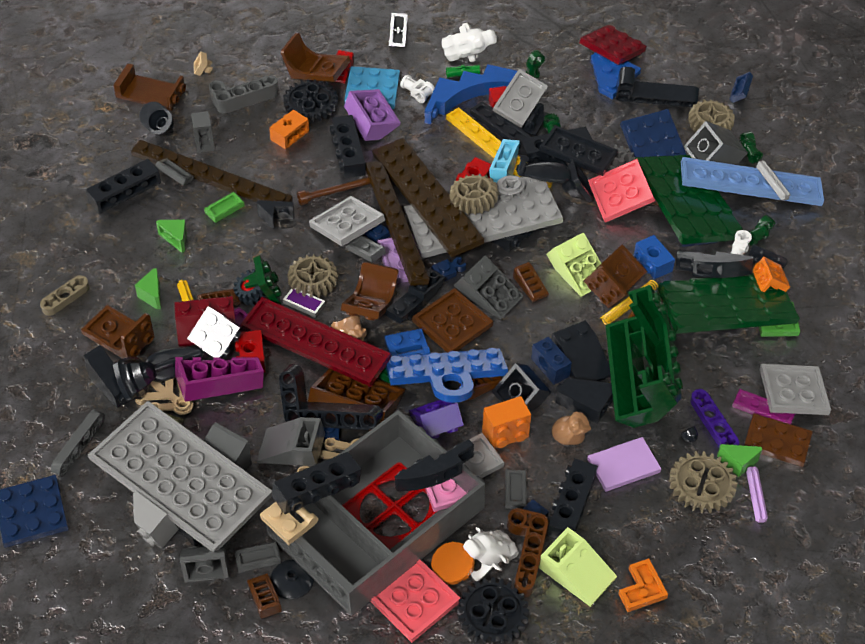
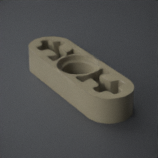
(58, 303)

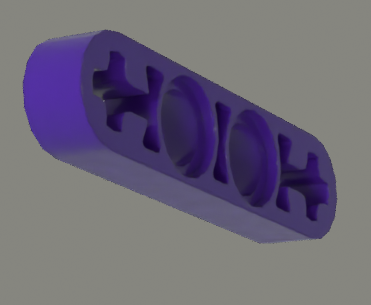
(711, 422)

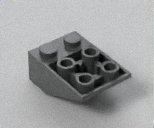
(489, 288)
(293, 443)

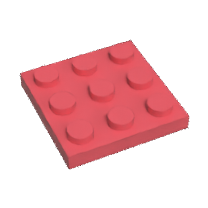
(621, 190)
(416, 601)

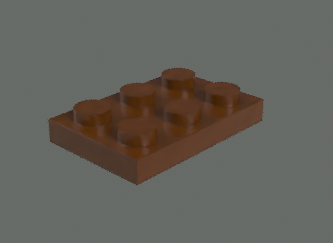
(779, 439)

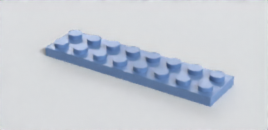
(749, 181)

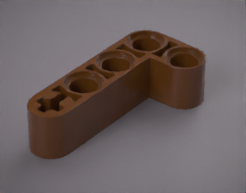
(528, 554)

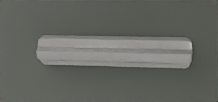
(773, 180)

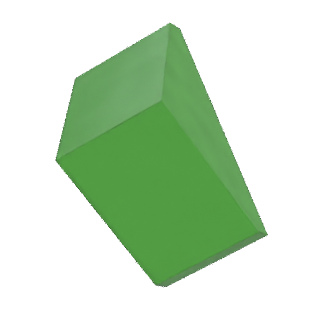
(174, 232)
(149, 289)
(739, 457)

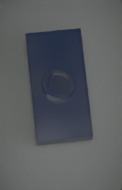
(741, 87)

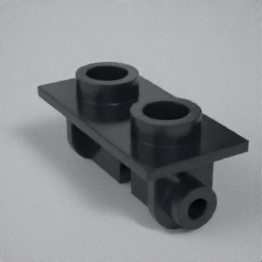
(535, 120)
(758, 252)

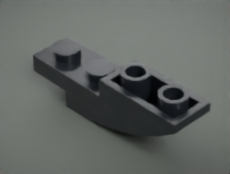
(714, 266)
(415, 299)
(431, 472)

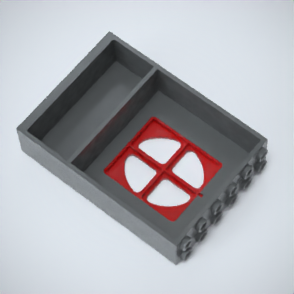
(345, 551)

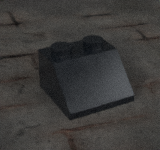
(522, 382)

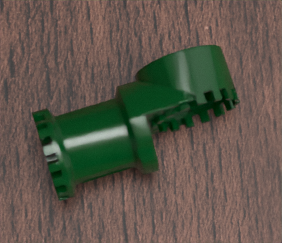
(533, 64)
(554, 121)
(748, 142)
(761, 229)

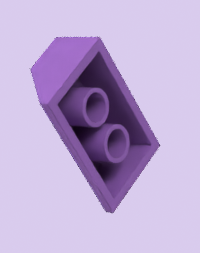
(371, 113)

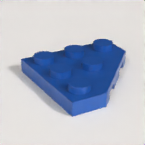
(607, 73)

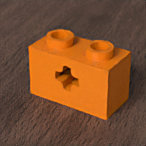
(289, 129)

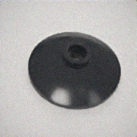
(291, 587)

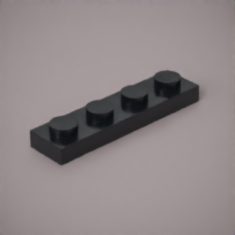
(497, 123)

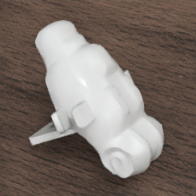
(467, 43)
(490, 549)

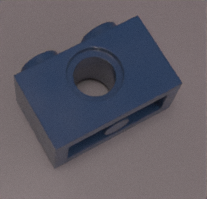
(551, 360)

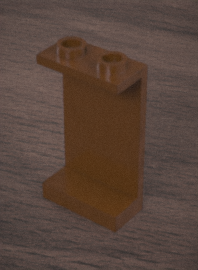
(146, 90)

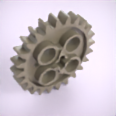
(684, 475)

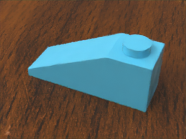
(505, 159)

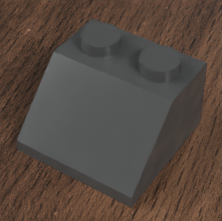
(203, 564)

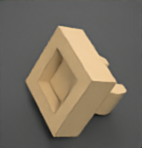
(202, 64)

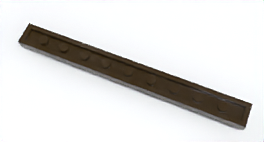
(210, 174)
(397, 224)

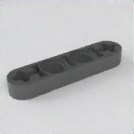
(77, 443)

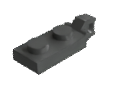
(366, 248)

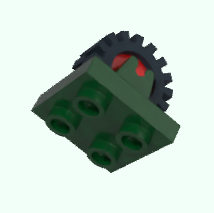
(258, 284)

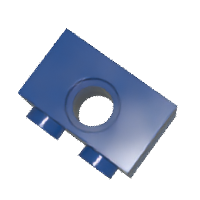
(654, 257)

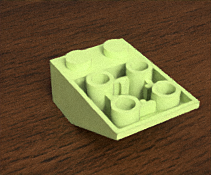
(575, 262)
(577, 567)

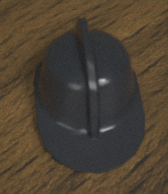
(156, 118)

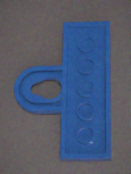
(445, 367)

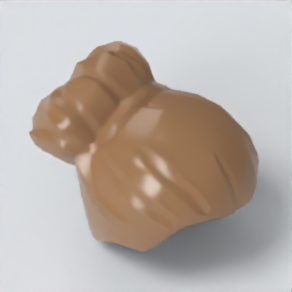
(351, 326)
(571, 429)

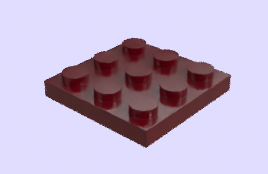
(613, 44)

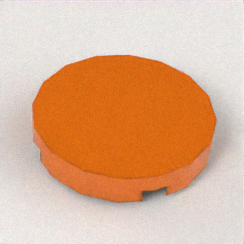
(452, 563)

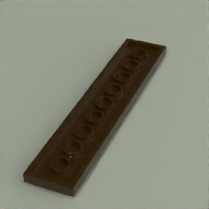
(428, 198)

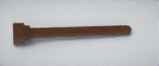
(306, 196)

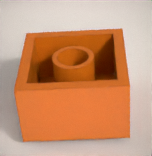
(506, 422)

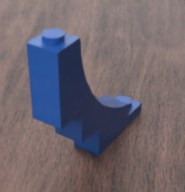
(451, 93)

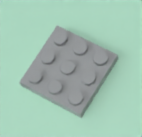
(346, 221)
(795, 389)

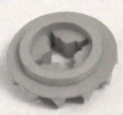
(510, 181)

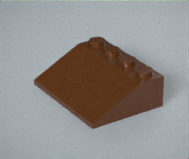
(338, 388)

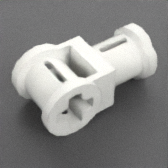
(418, 88)
(741, 242)

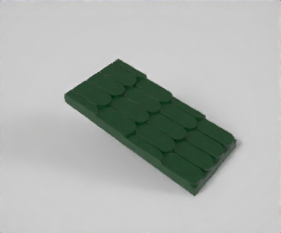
(692, 212)
(724, 304)

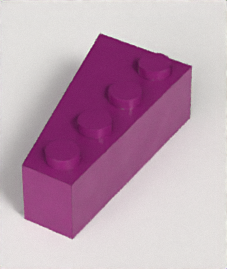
(217, 377)

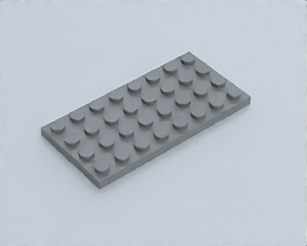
(510, 216)
(181, 476)

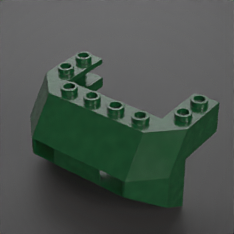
(638, 393)

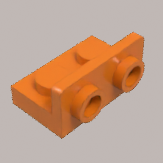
(770, 274)

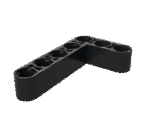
(653, 93)
(323, 409)

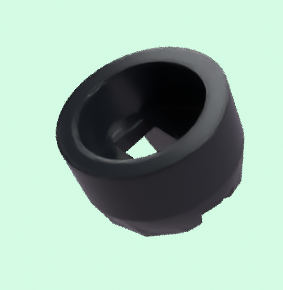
(690, 435)

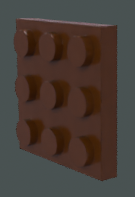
(452, 321)

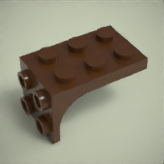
(306, 64)
(615, 276)
(373, 292)
(119, 332)

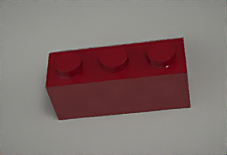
(189, 313)

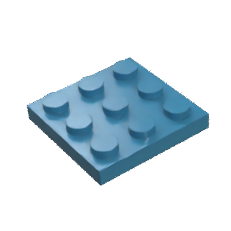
(374, 78)

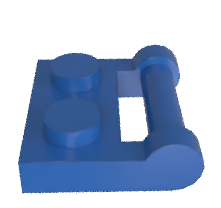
(407, 342)

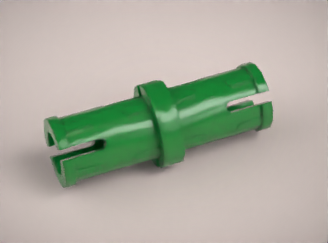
(457, 71)

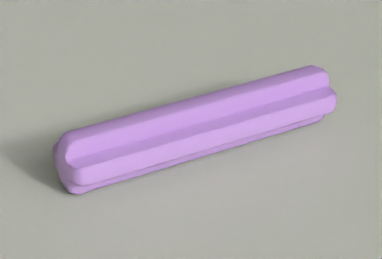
(756, 494)

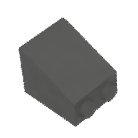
(715, 144)
(230, 445)

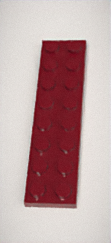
(317, 341)

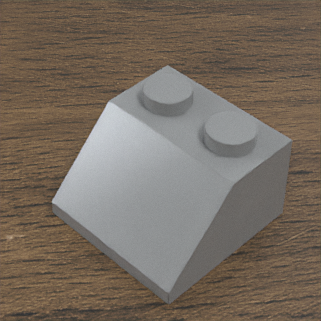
(152, 522)

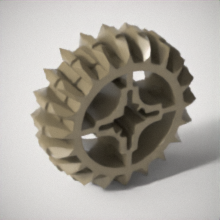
(711, 112)
(474, 194)
(313, 276)

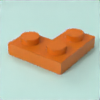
(647, 588)

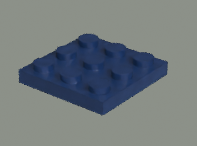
(653, 135)
(31, 511)

